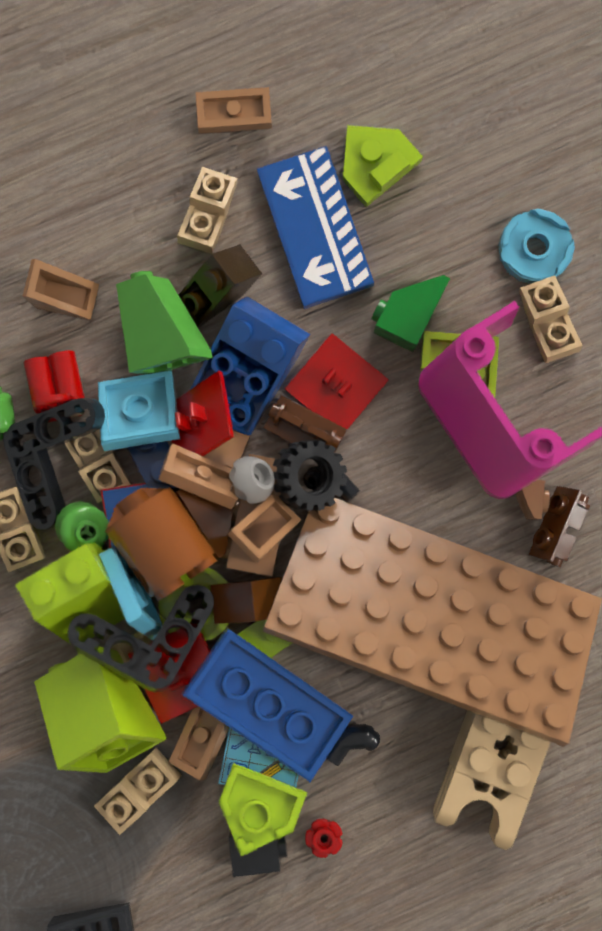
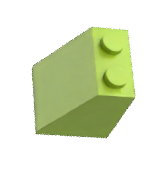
(72, 588)
(95, 715)

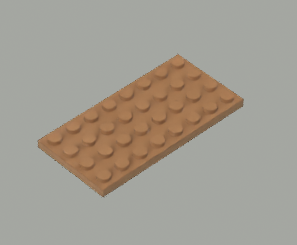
(437, 618)

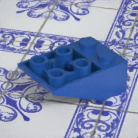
(255, 356)

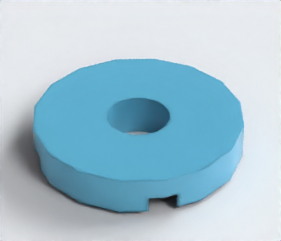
(546, 227)

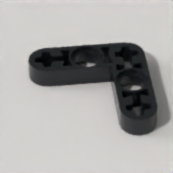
(36, 454)
(144, 654)

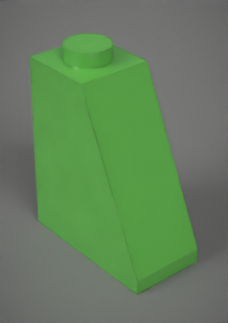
(157, 326)

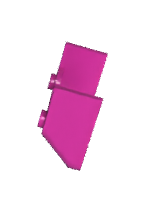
(477, 423)

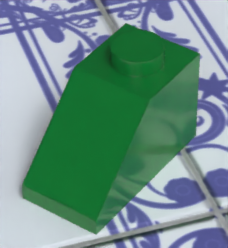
(408, 312)

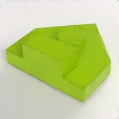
(376, 160)
(259, 808)

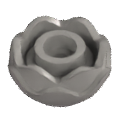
(252, 479)

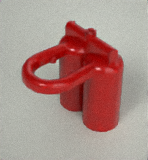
(53, 380)

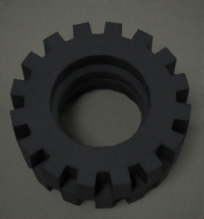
(329, 481)

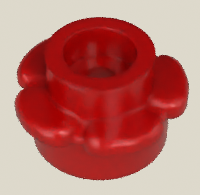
(328, 828)

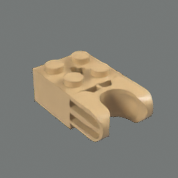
(493, 775)

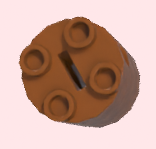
(159, 540)

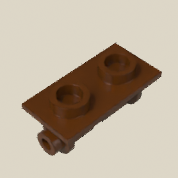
(301, 424)
(565, 510)

